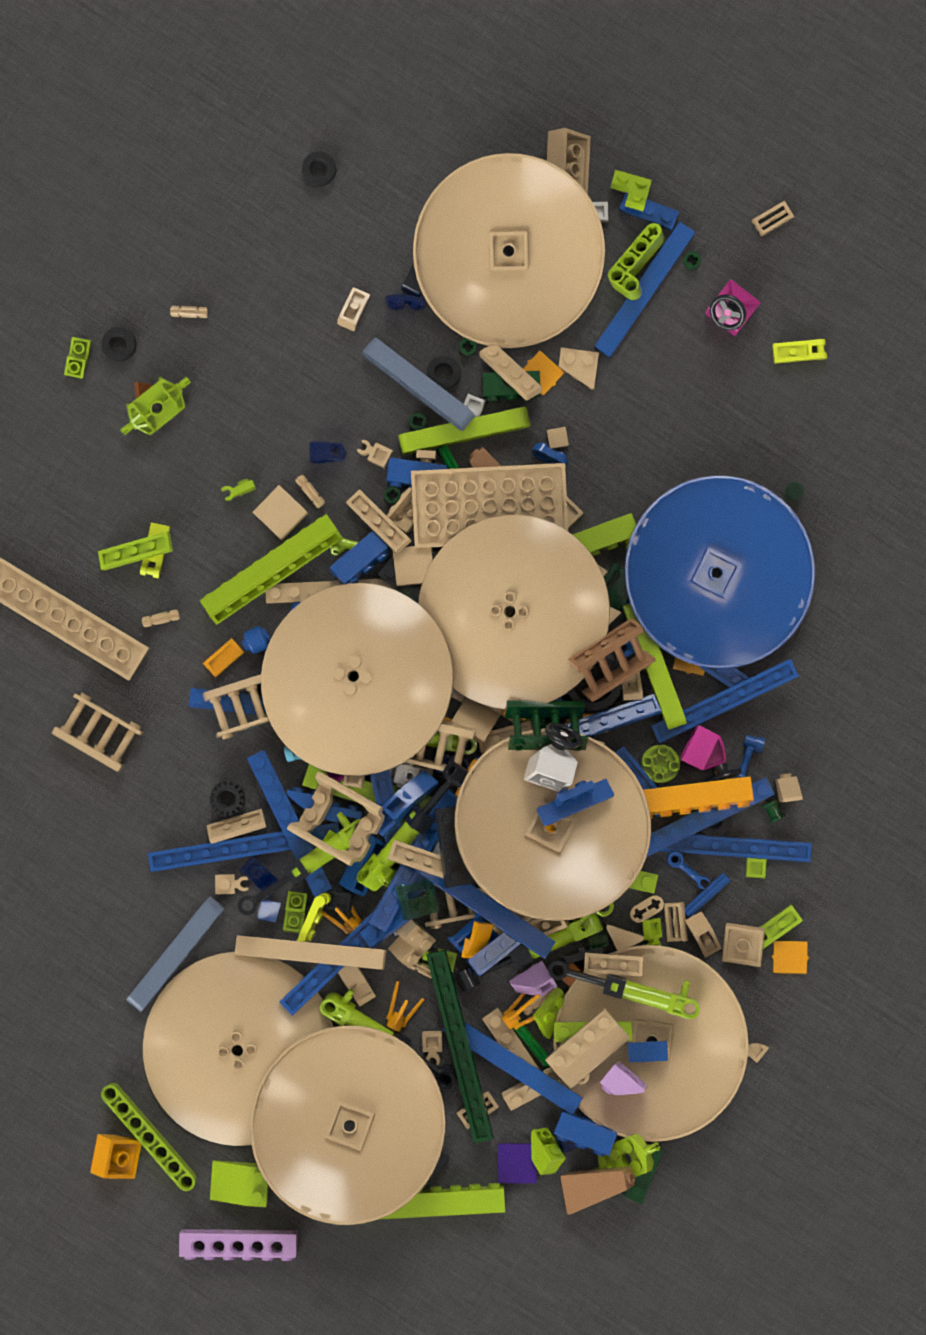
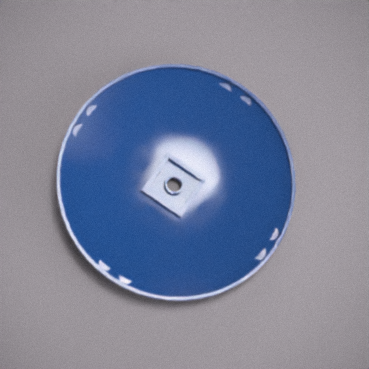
(761, 561)

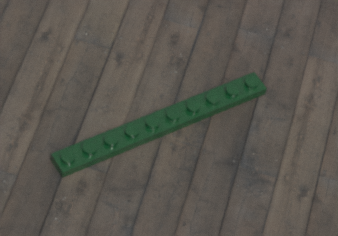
(460, 1046)

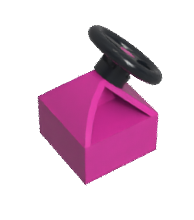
(732, 308)
(707, 751)

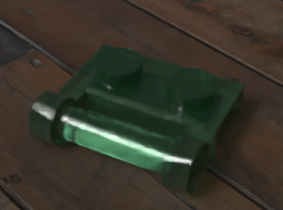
(618, 594)
(419, 905)

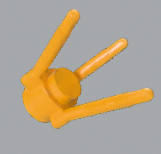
(349, 925)
(512, 1017)
(396, 1020)

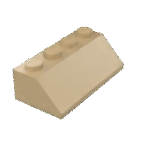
(570, 153)
(587, 1048)

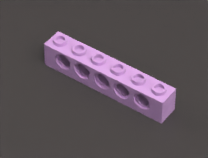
(287, 1238)

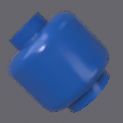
(256, 639)

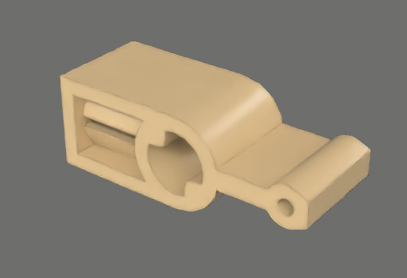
(356, 980)

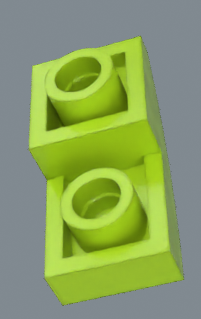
(78, 357)
(295, 912)

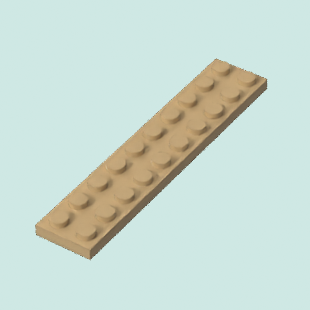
(70, 621)

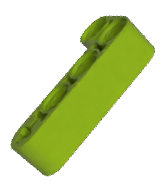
(651, 239)

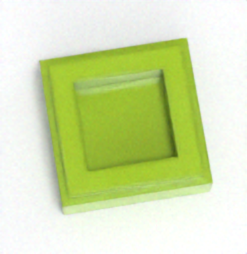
(755, 867)

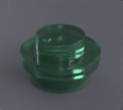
(794, 491)

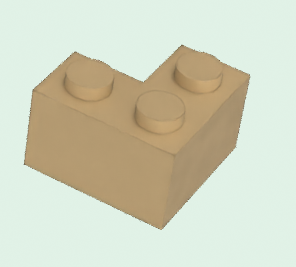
(411, 943)

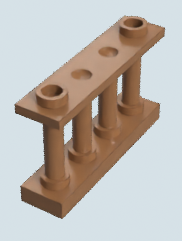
(598, 650)

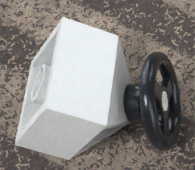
(554, 765)

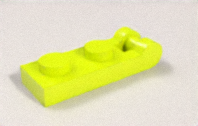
(799, 351)
(145, 569)
(314, 917)

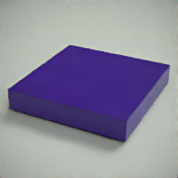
(516, 1163)

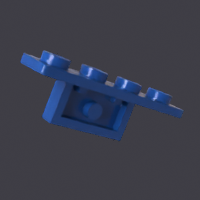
(575, 800)

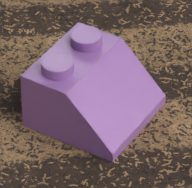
(622, 1081)

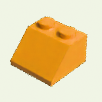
(115, 1157)

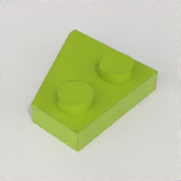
(548, 1011)

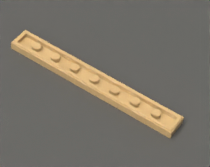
(310, 952)

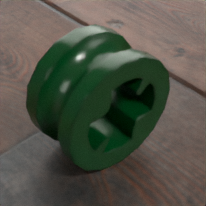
(695, 255)
(463, 350)
(419, 416)
(389, 490)

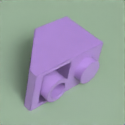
(534, 981)

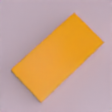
(223, 657)

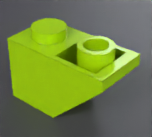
(545, 1151)

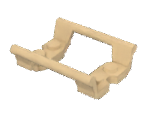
(322, 802)

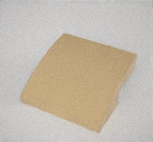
(280, 512)

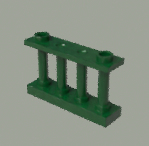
(536, 710)

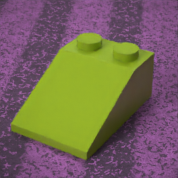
(238, 1184)

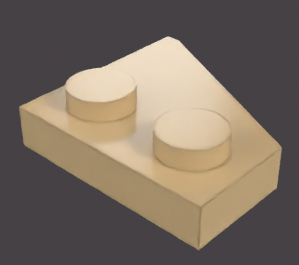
(580, 365)

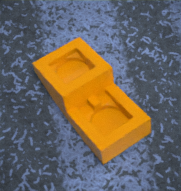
(479, 938)

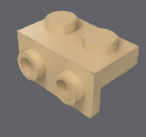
(402, 512)

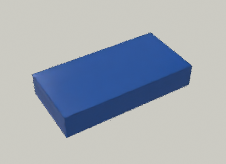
(648, 1051)

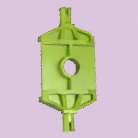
(141, 412)
(638, 1151)

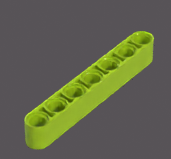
(478, 428)
(660, 679)
(150, 1146)

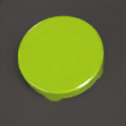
(660, 763)

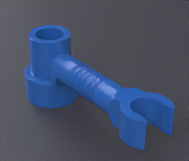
(752, 744)
(682, 865)

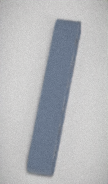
(418, 384)
(175, 954)

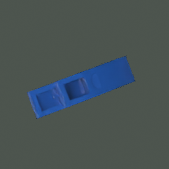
(403, 800)
(305, 801)

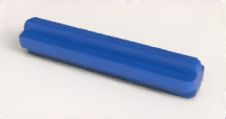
(708, 893)

